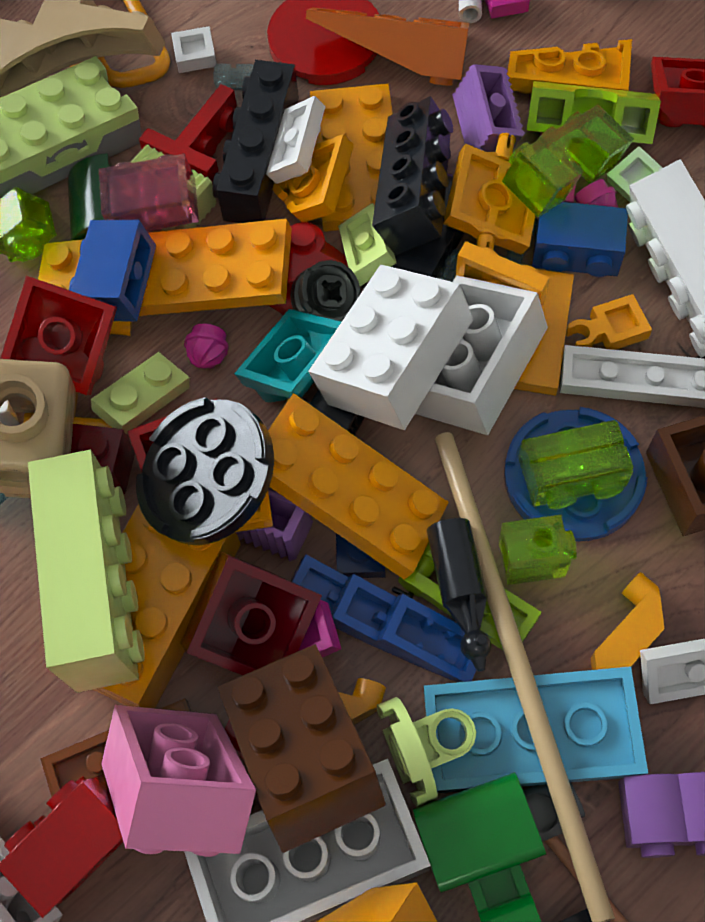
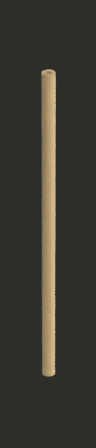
(528, 693)

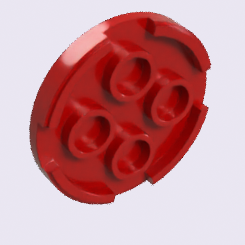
(314, 50)

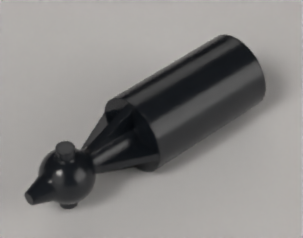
(461, 583)

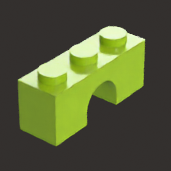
(554, 103)

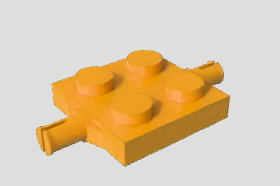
(484, 204)

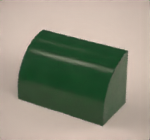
(85, 194)

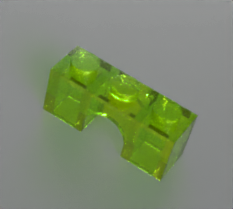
(551, 166)

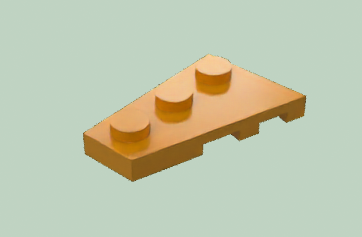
(590, 67)

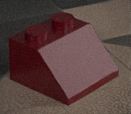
(248, 617)

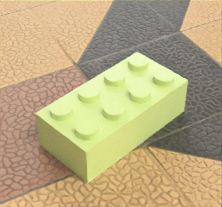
(84, 572)

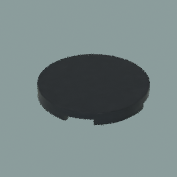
(205, 471)

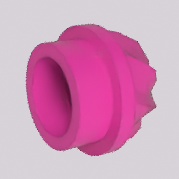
(597, 194)
(206, 345)

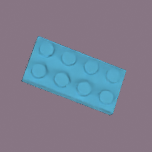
(588, 712)

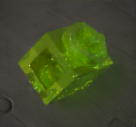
(24, 225)
(536, 549)

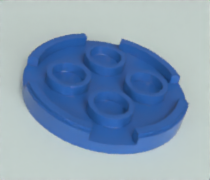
(588, 516)

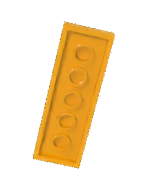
(200, 267)

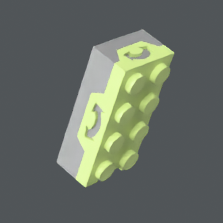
(61, 123)

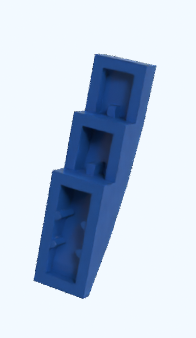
(387, 621)

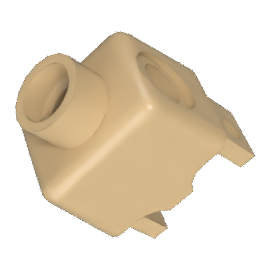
(50, 395)

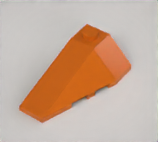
(423, 46)

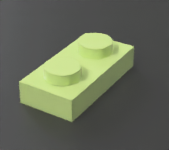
(364, 246)
(140, 393)

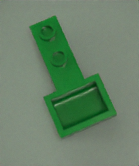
(482, 841)

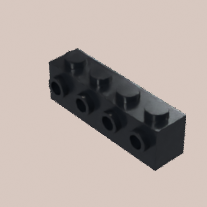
(413, 176)
(243, 185)

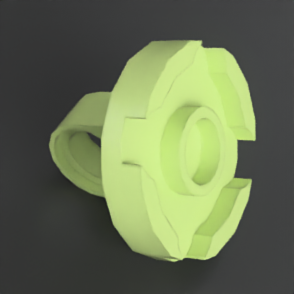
(417, 748)

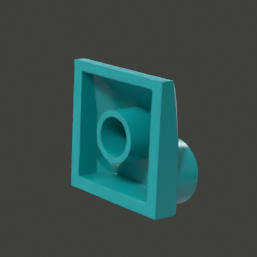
(286, 355)

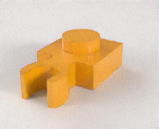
(613, 323)

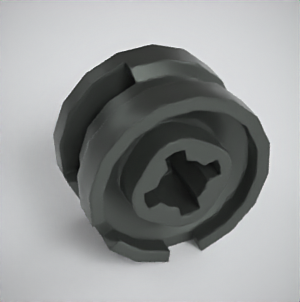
(325, 290)

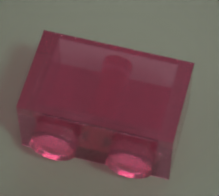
(152, 191)

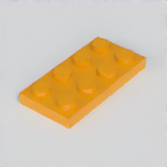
(362, 117)
(352, 487)

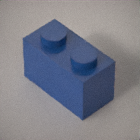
(581, 239)
(115, 265)

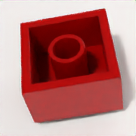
(65, 847)

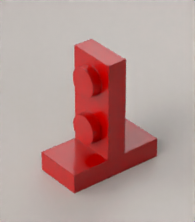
(201, 135)

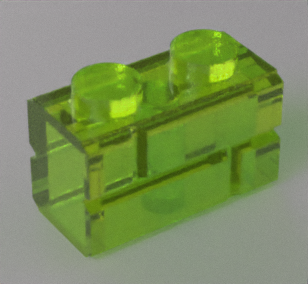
(575, 464)

